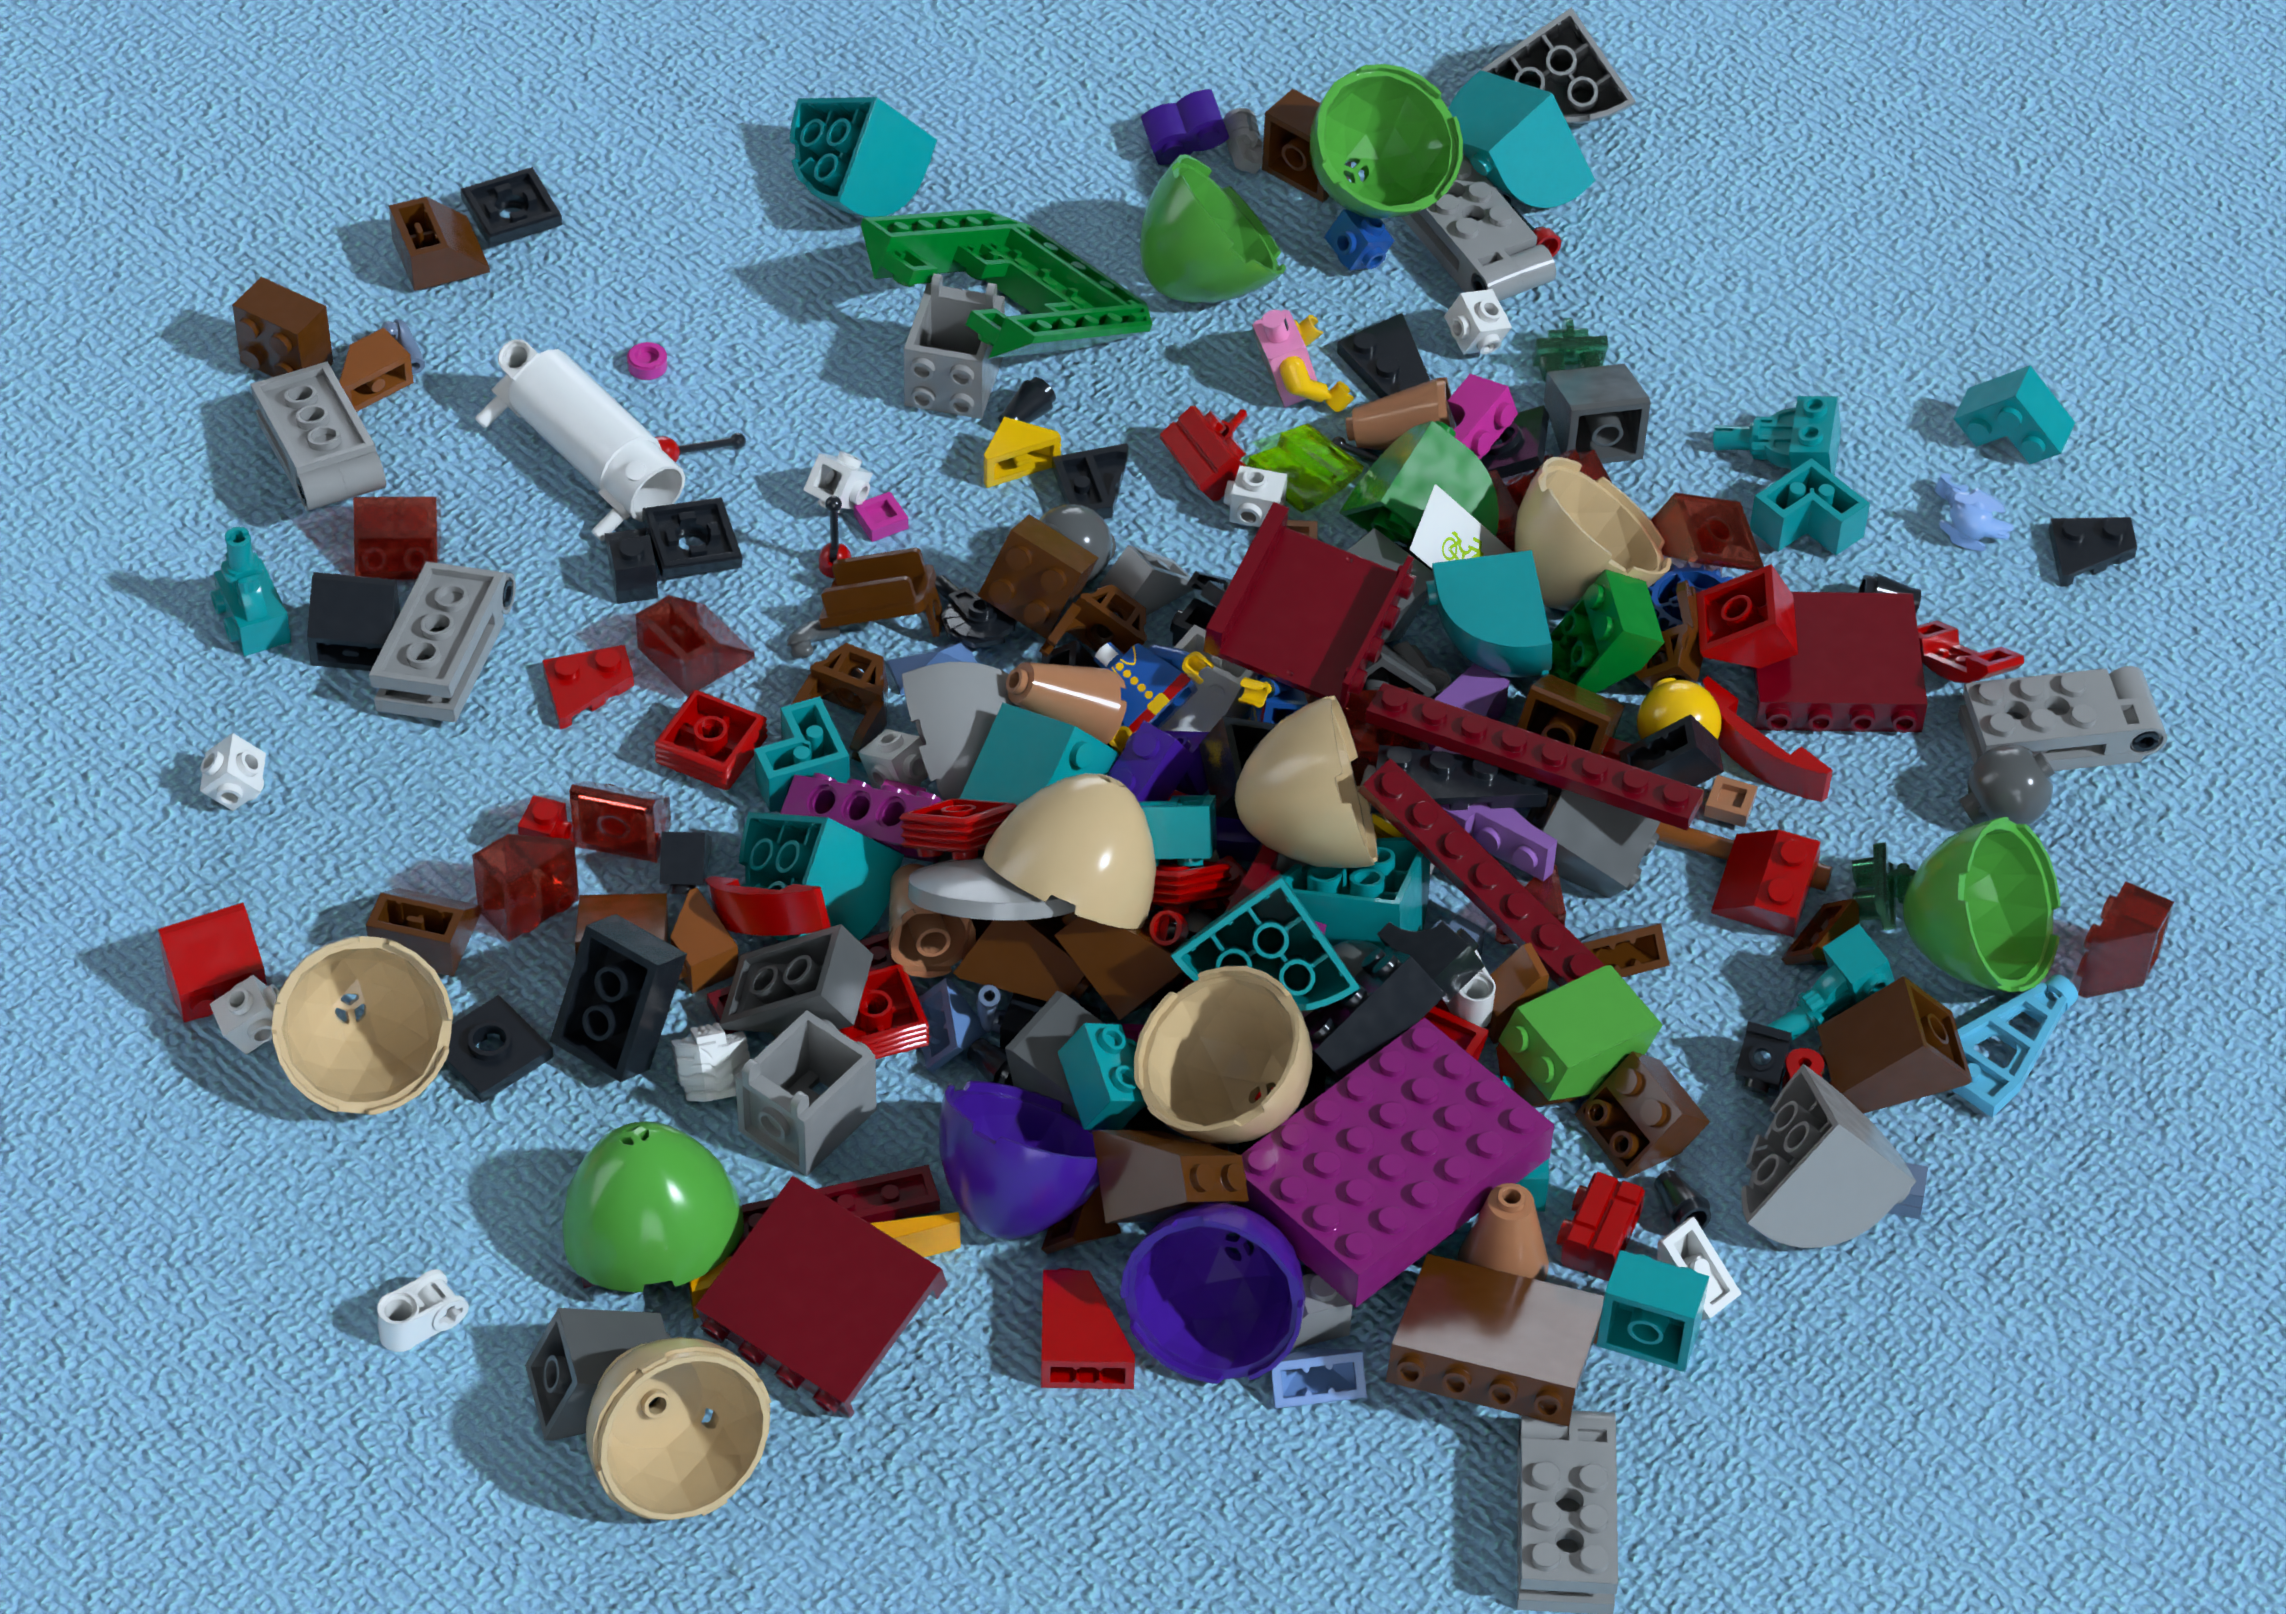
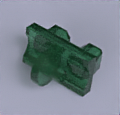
(1569, 347)
(1887, 883)

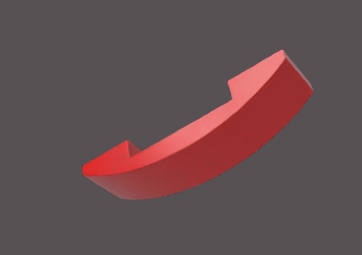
(1958, 663)
(1793, 773)
(767, 911)

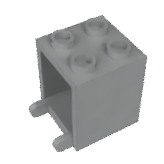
(944, 358)
(778, 1098)

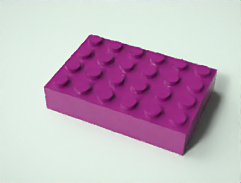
(1392, 1160)

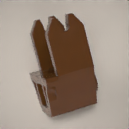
(1095, 624)
(1681, 645)
(839, 679)

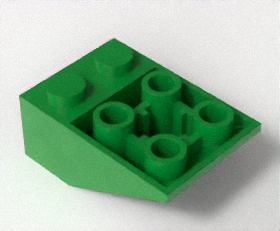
(1606, 633)

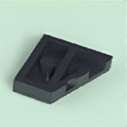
(1092, 477)
(2090, 544)

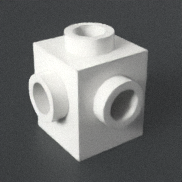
(1478, 322)
(839, 477)
(1254, 494)
(895, 758)
(233, 772)
(246, 1013)

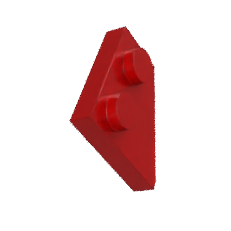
(586, 680)

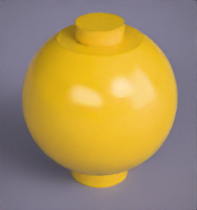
(1674, 700)

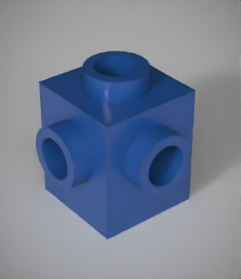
(1359, 240)

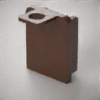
(880, 589)

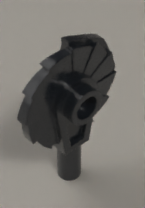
(971, 618)

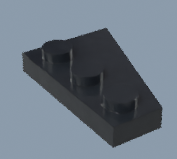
(1384, 357)

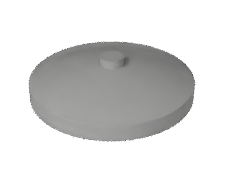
(977, 892)

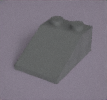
(809, 973)

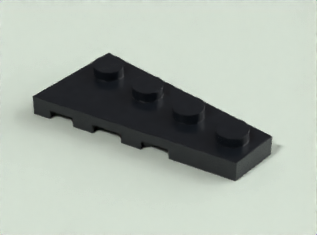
(1464, 780)

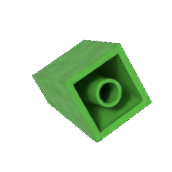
(1579, 1033)

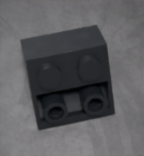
(350, 619)

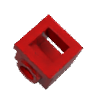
(545, 819)

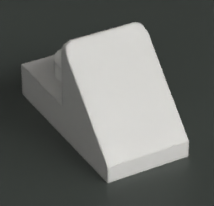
(1691, 1248)

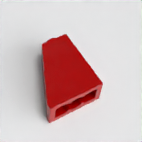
(1081, 1335)

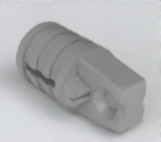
(1244, 139)

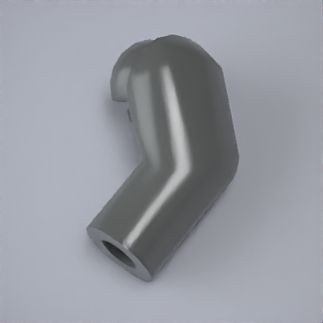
(809, 632)

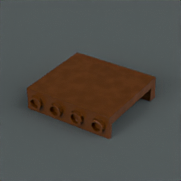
(1495, 1339)

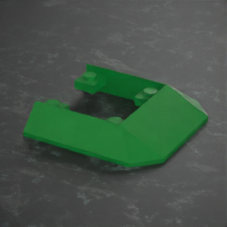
(1067, 296)

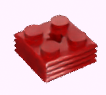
(710, 740)
(953, 827)
(1190, 885)
(889, 1014)

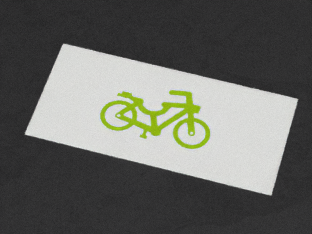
(1451, 533)

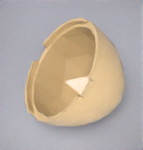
(1581, 530)
(1303, 793)
(1083, 845)
(1219, 1047)
(383, 1054)

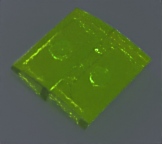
(1312, 465)

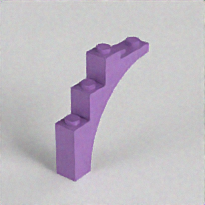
(1497, 830)

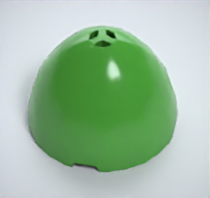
(1394, 133)
(1204, 239)
(1986, 907)
(649, 1210)

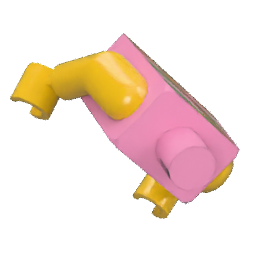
(1285, 355)

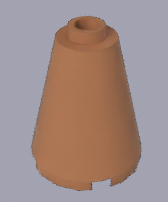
(1387, 418)
(1071, 695)
(923, 939)
(1507, 1235)

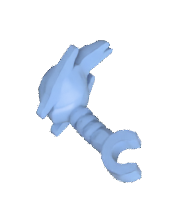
(1971, 515)

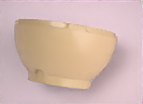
(662, 1455)

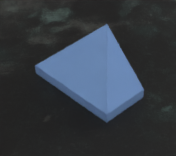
(949, 653)
(951, 1024)
(1318, 1377)

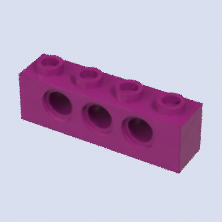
(858, 807)

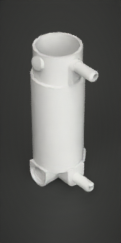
(586, 430)

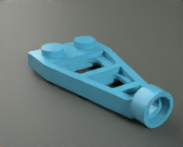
(1995, 1085)

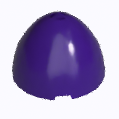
(1014, 1158)
(1213, 1308)

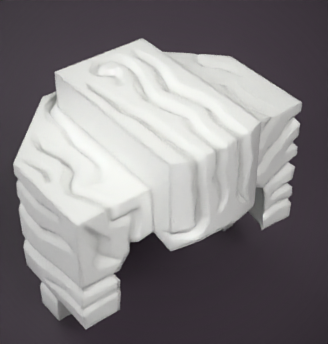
(709, 1062)

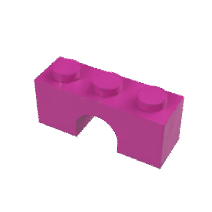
(1481, 412)

